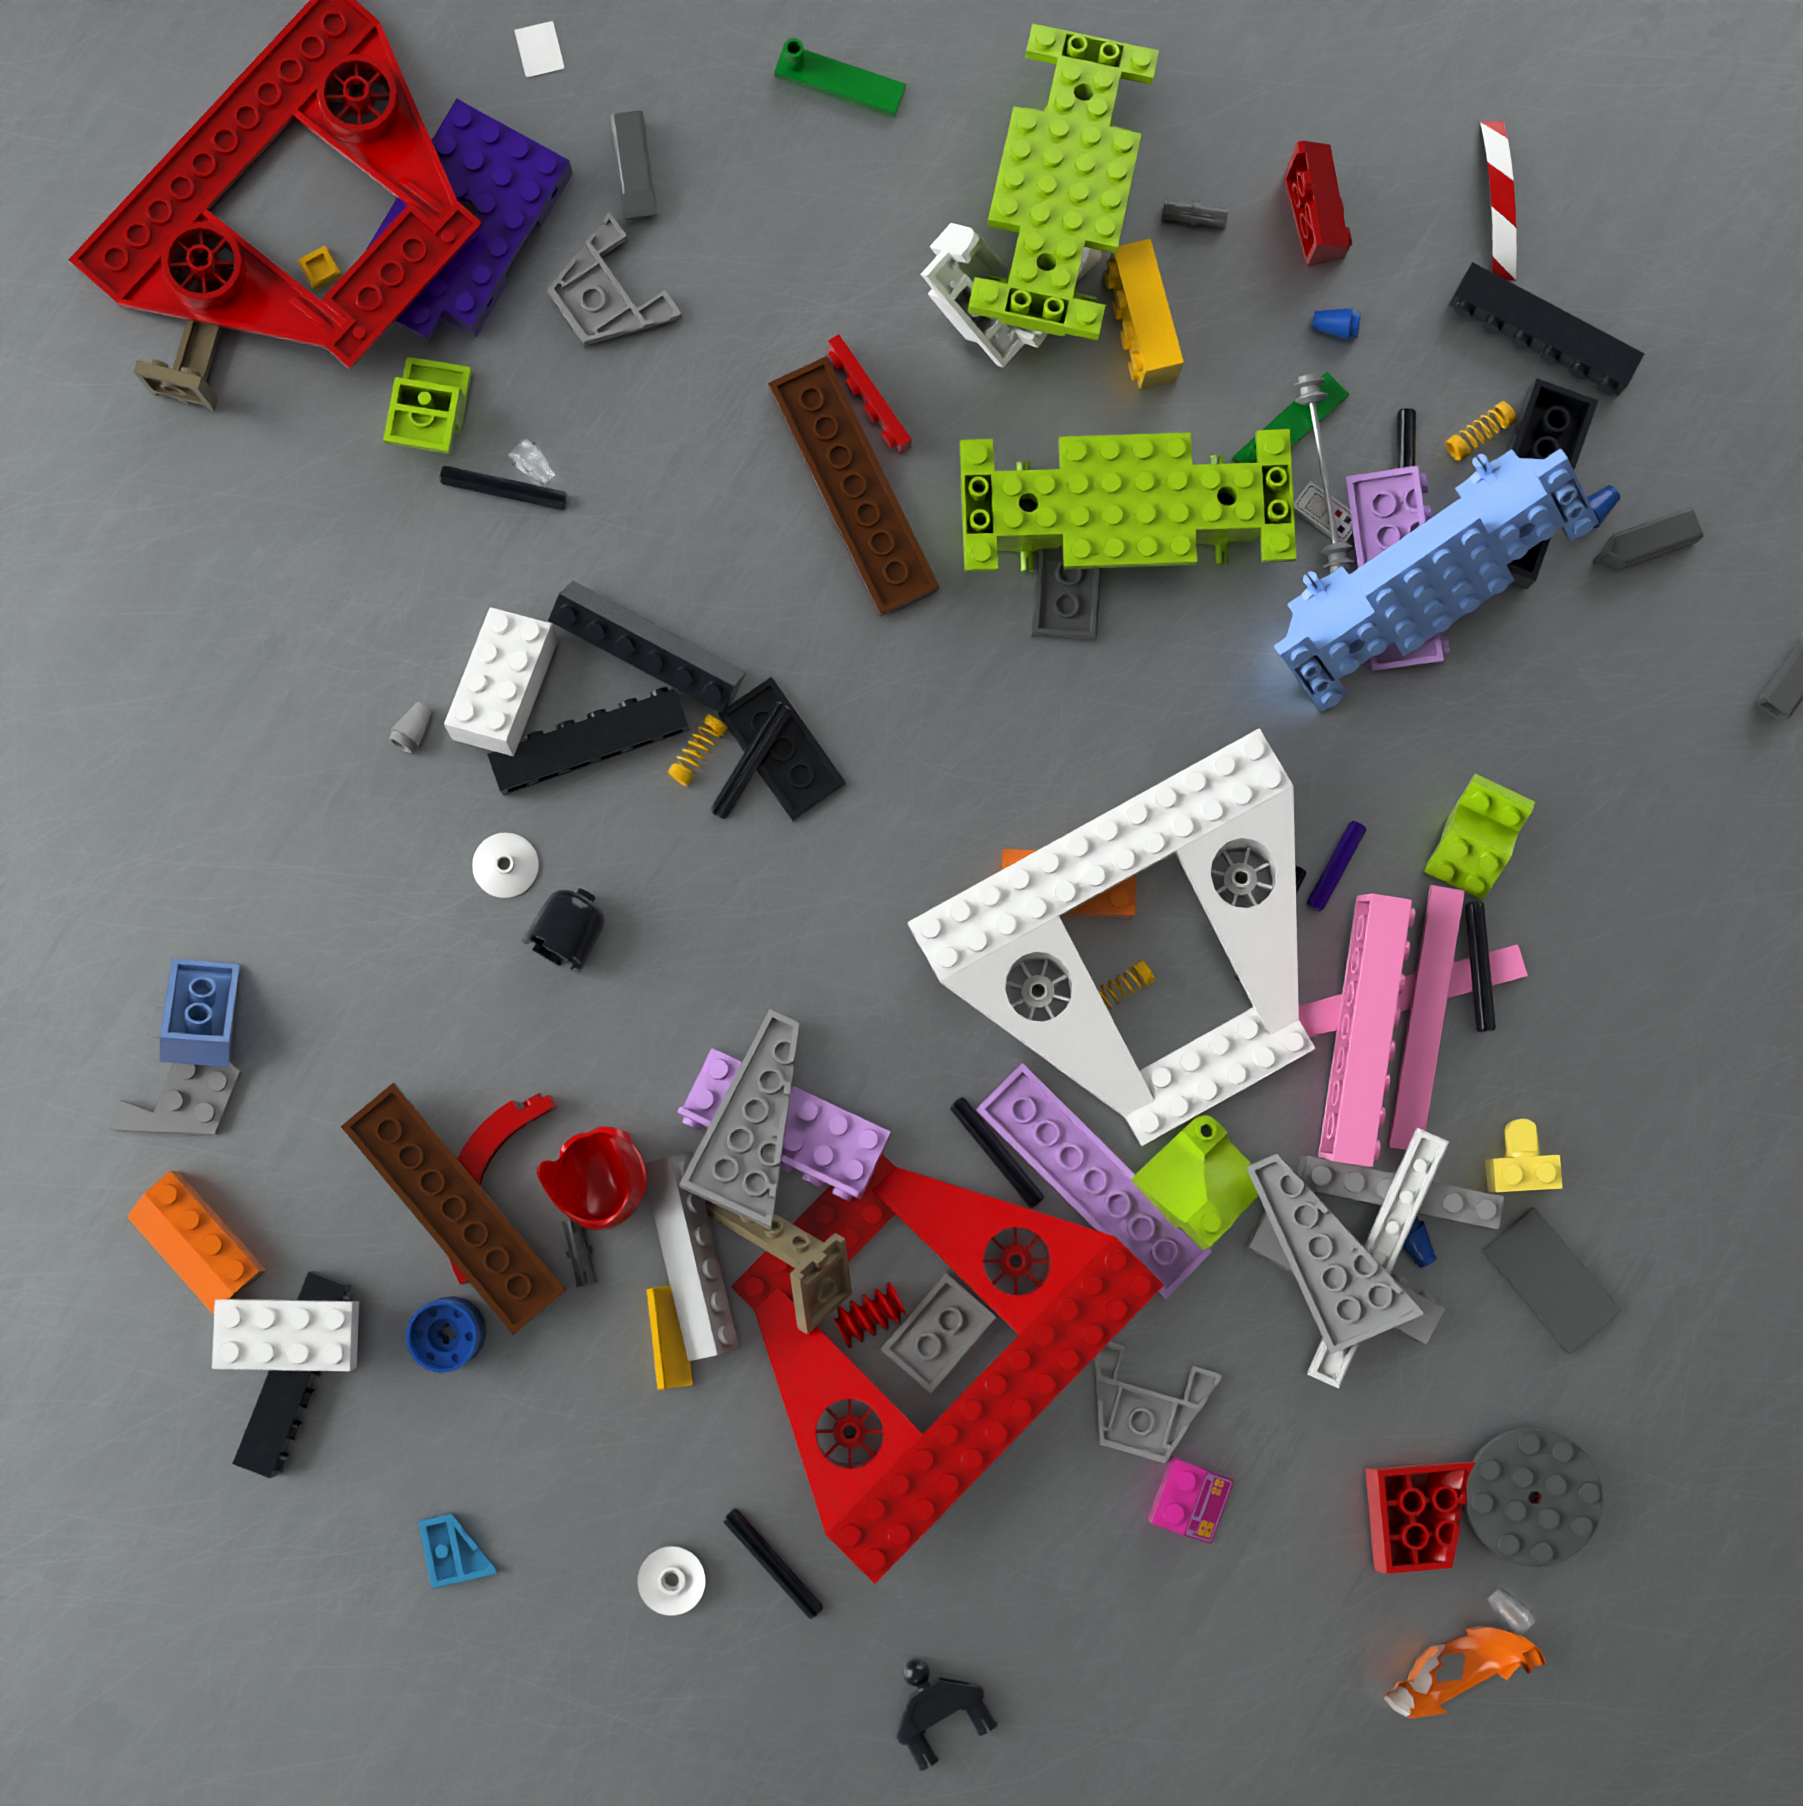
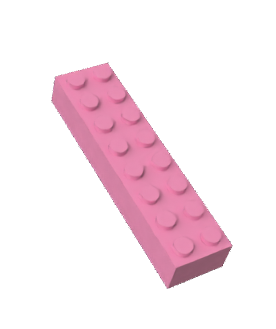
(1366, 1029)

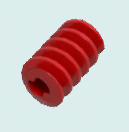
(869, 1314)

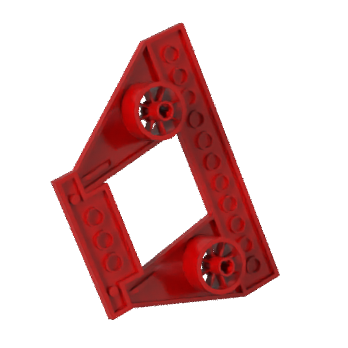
(297, 77)
(896, 1494)

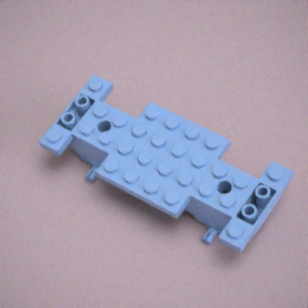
(1433, 571)

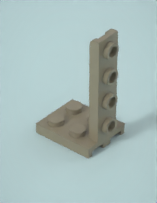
(192, 364)
(821, 1269)

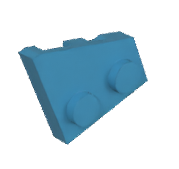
(451, 1552)

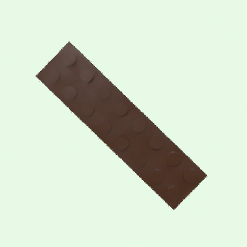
(853, 486)
(453, 1208)

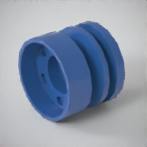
(433, 1348)

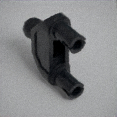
(933, 1703)

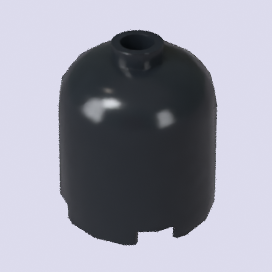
(566, 928)

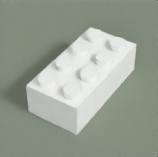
(501, 681)
(285, 1335)

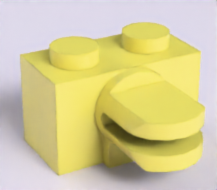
(1523, 1166)

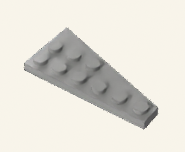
(745, 1140)
(1337, 1274)

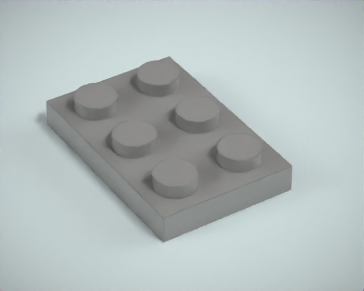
(938, 1333)

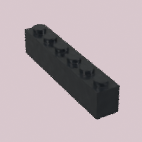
(1546, 329)
(646, 646)
(590, 740)
(283, 1397)

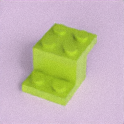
(427, 405)
(1479, 836)

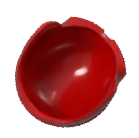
(596, 1178)

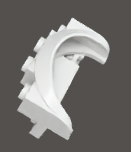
(951, 276)

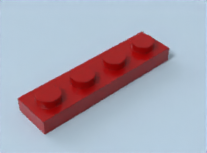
(860, 384)

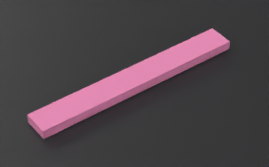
(1505, 966)
(1426, 1014)

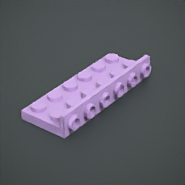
(1384, 511)
(818, 1136)

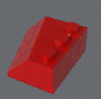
(1317, 203)
(1416, 1514)

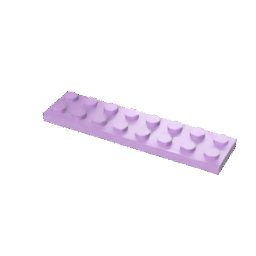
(1088, 1175)

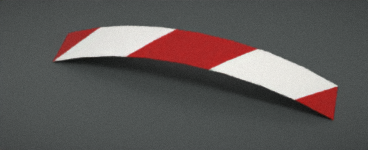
(1502, 199)

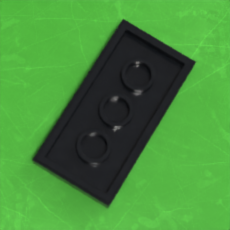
(795, 763)

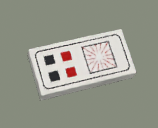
(1312, 508)

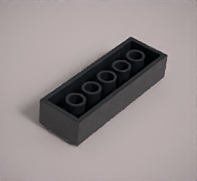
(1548, 422)

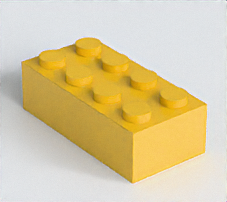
(1144, 314)

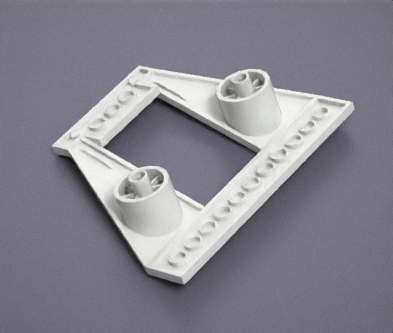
(1013, 919)

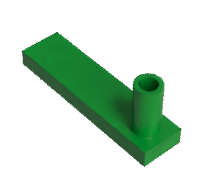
(838, 79)
(1298, 418)

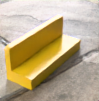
(668, 1344)

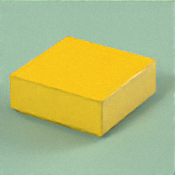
(319, 268)

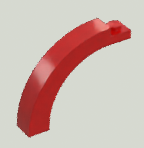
(493, 1134)

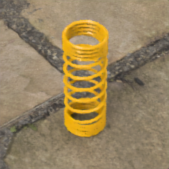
(1505, 416)
(714, 727)
(1144, 974)

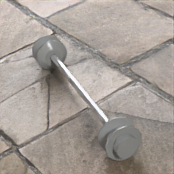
(1311, 395)

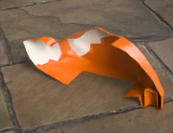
(1486, 1654)

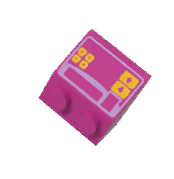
(1190, 1500)

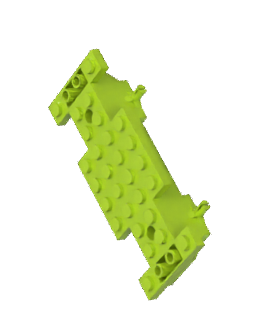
(1063, 183)
(1127, 503)

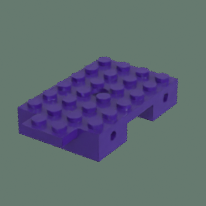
(513, 189)

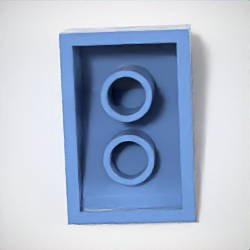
(199, 1013)

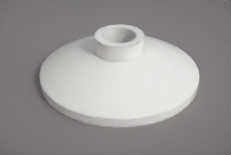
(519, 875)
(658, 1593)

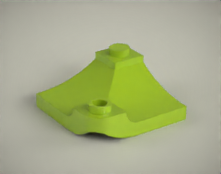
(1198, 1182)

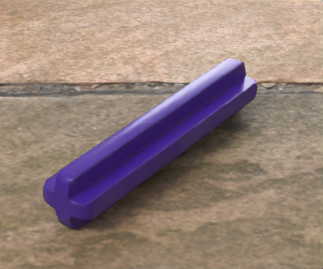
(1336, 865)

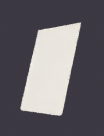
(539, 49)

